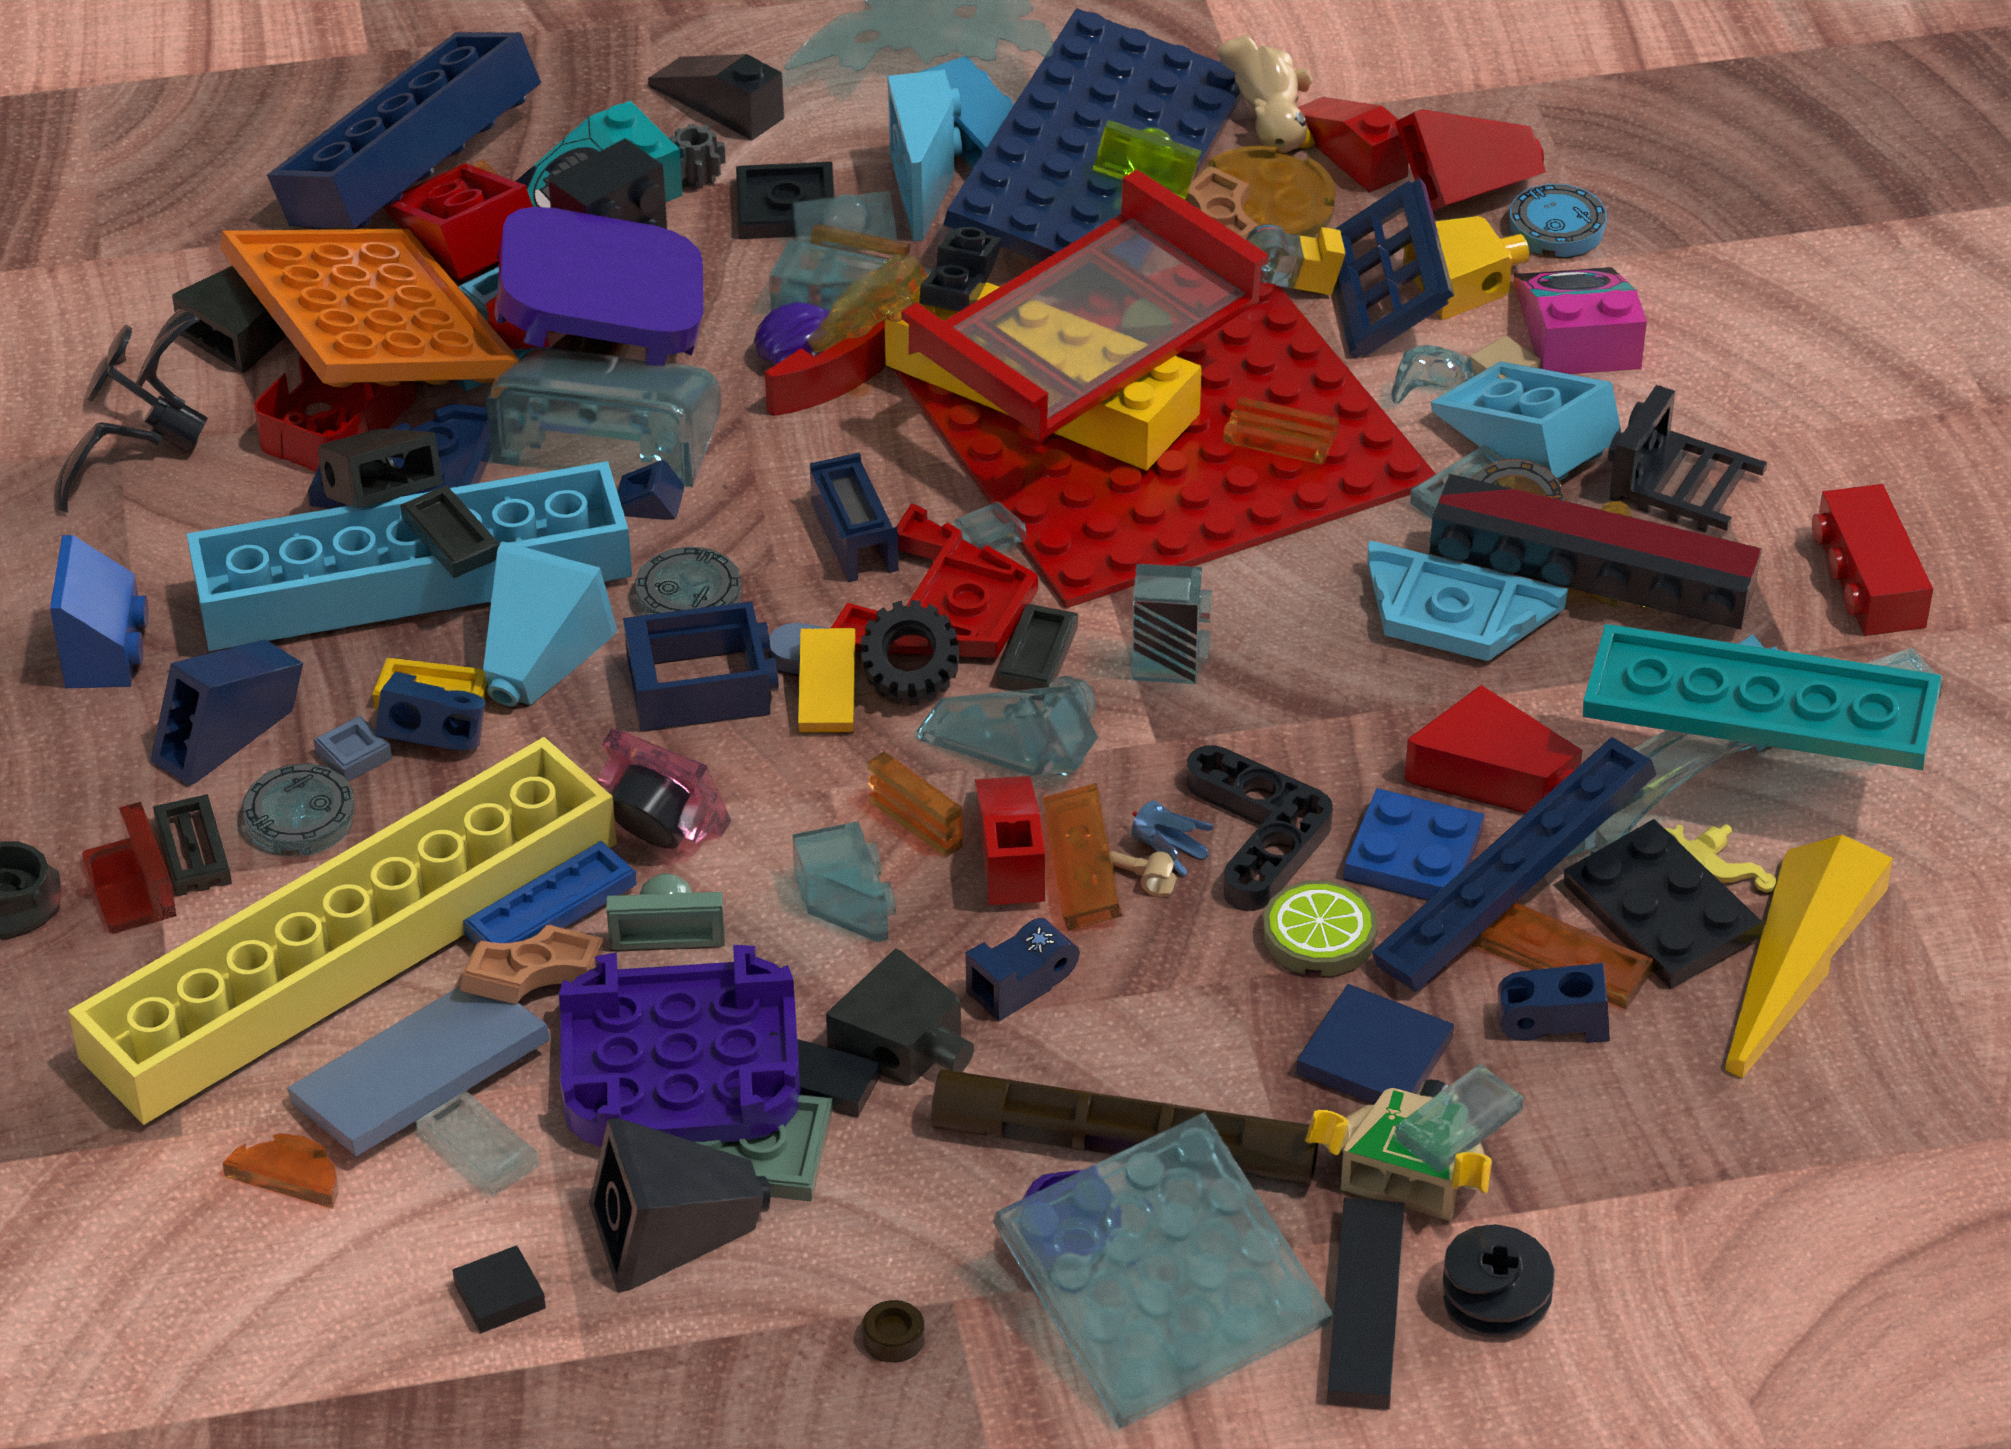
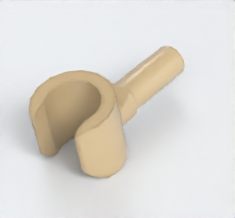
(1156, 871)

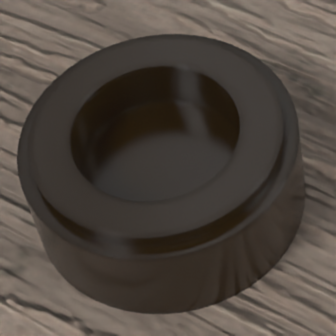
(893, 1331)

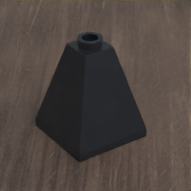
(668, 1201)

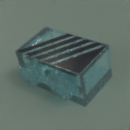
(1167, 623)

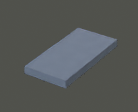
(416, 1067)

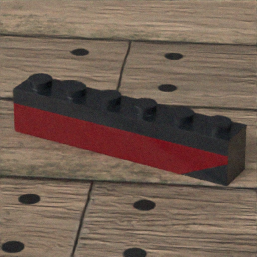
(1595, 551)

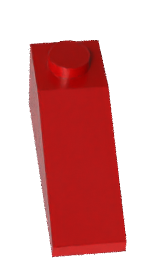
(1358, 140)

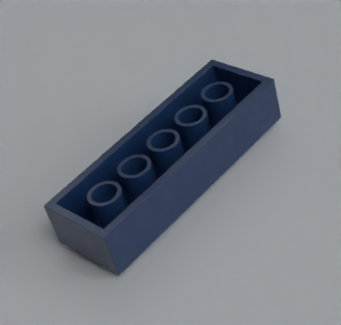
(404, 130)

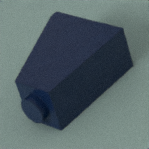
(222, 705)

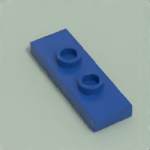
(554, 897)

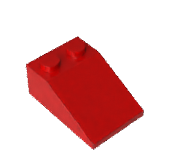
(460, 217)

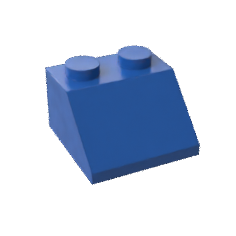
(96, 617)

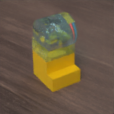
(1300, 260)

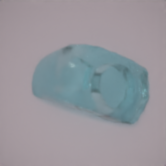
(1431, 368)

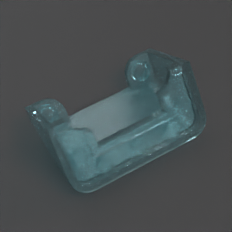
(605, 396)

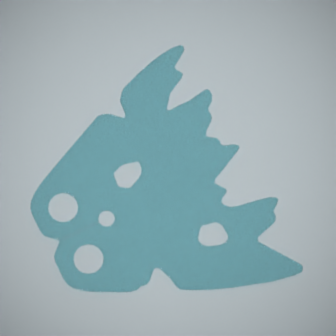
(929, 29)

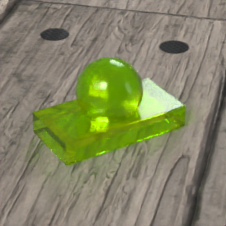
(1149, 151)

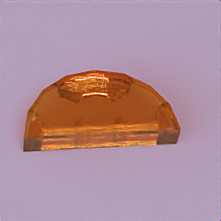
(286, 1166)

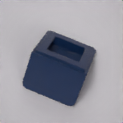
(651, 492)

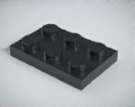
(1662, 903)

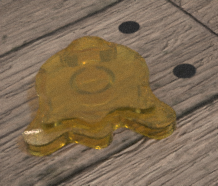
(870, 300)

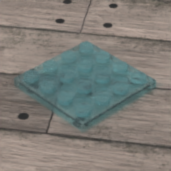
(1162, 1269)

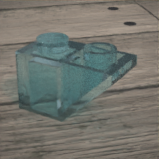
(841, 880)

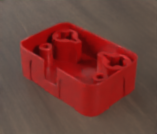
(355, 409)

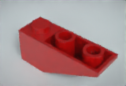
(1011, 840)

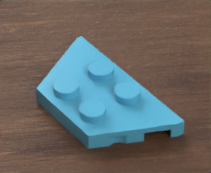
(1456, 603)

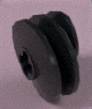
(1497, 1281)

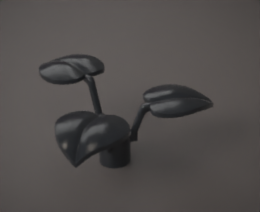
(168, 415)

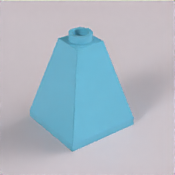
(542, 622)

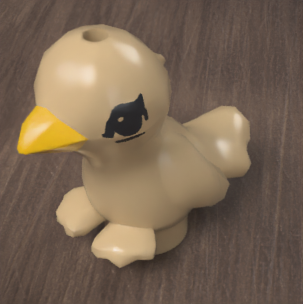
(1271, 88)

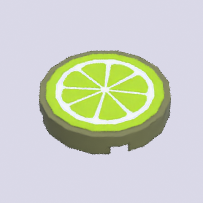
(1320, 927)

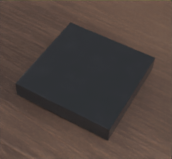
(769, 191)

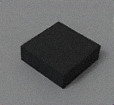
(499, 1289)

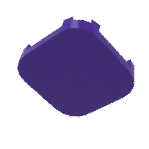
(600, 281)
(680, 1048)

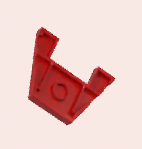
(972, 586)

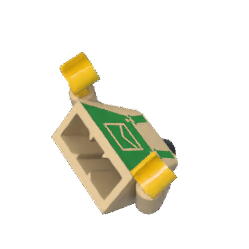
(1385, 1169)

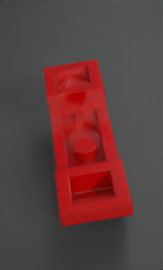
(809, 380)

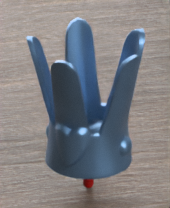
(1166, 830)

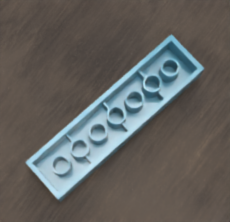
(370, 567)

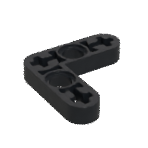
(1223, 780)

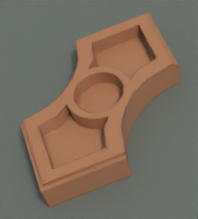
(1222, 199)
(516, 968)

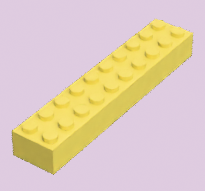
(336, 930)

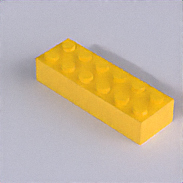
(1129, 425)

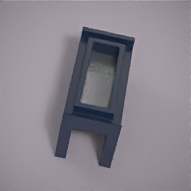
(851, 512)

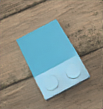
(923, 142)
(1534, 415)

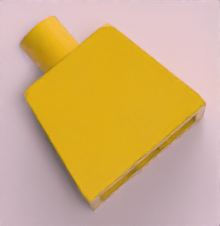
(1475, 261)

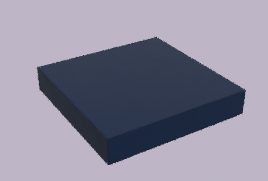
(1374, 1046)

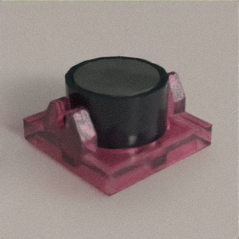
(660, 792)

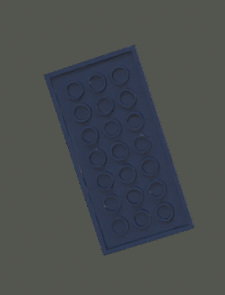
(1037, 171)

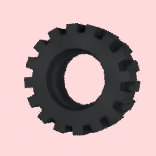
(910, 621)

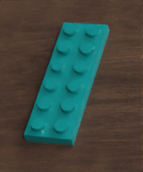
(1763, 696)

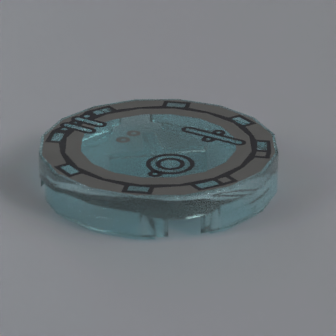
(687, 580)
(299, 809)

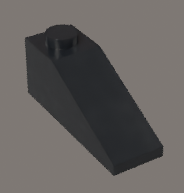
(726, 89)

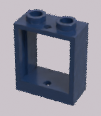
(695, 635)

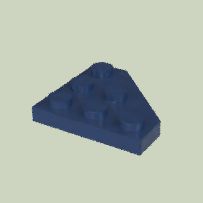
(461, 445)

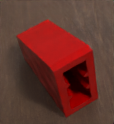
(1467, 155)
(1490, 753)

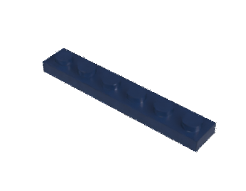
(1513, 864)

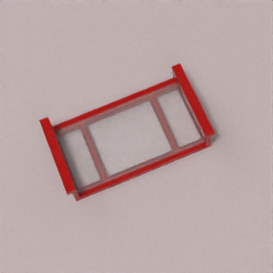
(1097, 310)

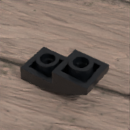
(961, 269)

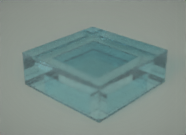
(992, 527)

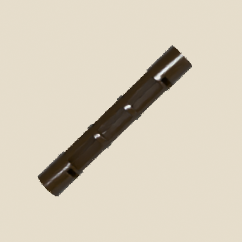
(1111, 1122)

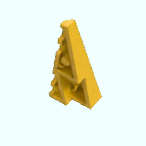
(1813, 910)

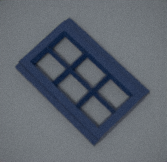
(1429, 263)

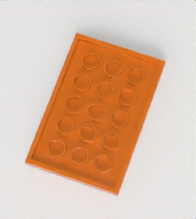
(367, 306)

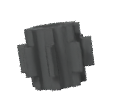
(699, 155)

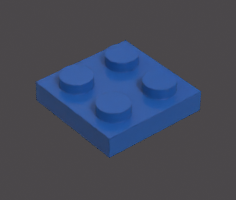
(1412, 844)

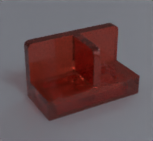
(131, 875)

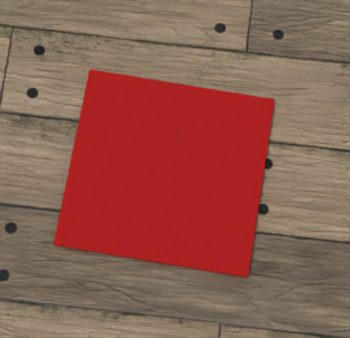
(1202, 497)

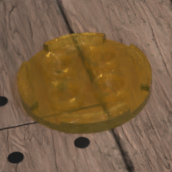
(1282, 188)

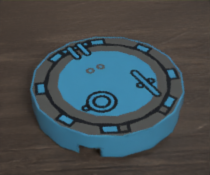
(1558, 219)

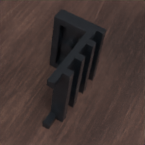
(1651, 453)

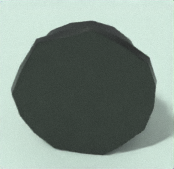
(27, 889)

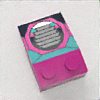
(1583, 320)

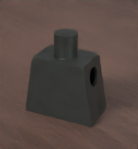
(232, 319)
(362, 472)
(901, 1020)

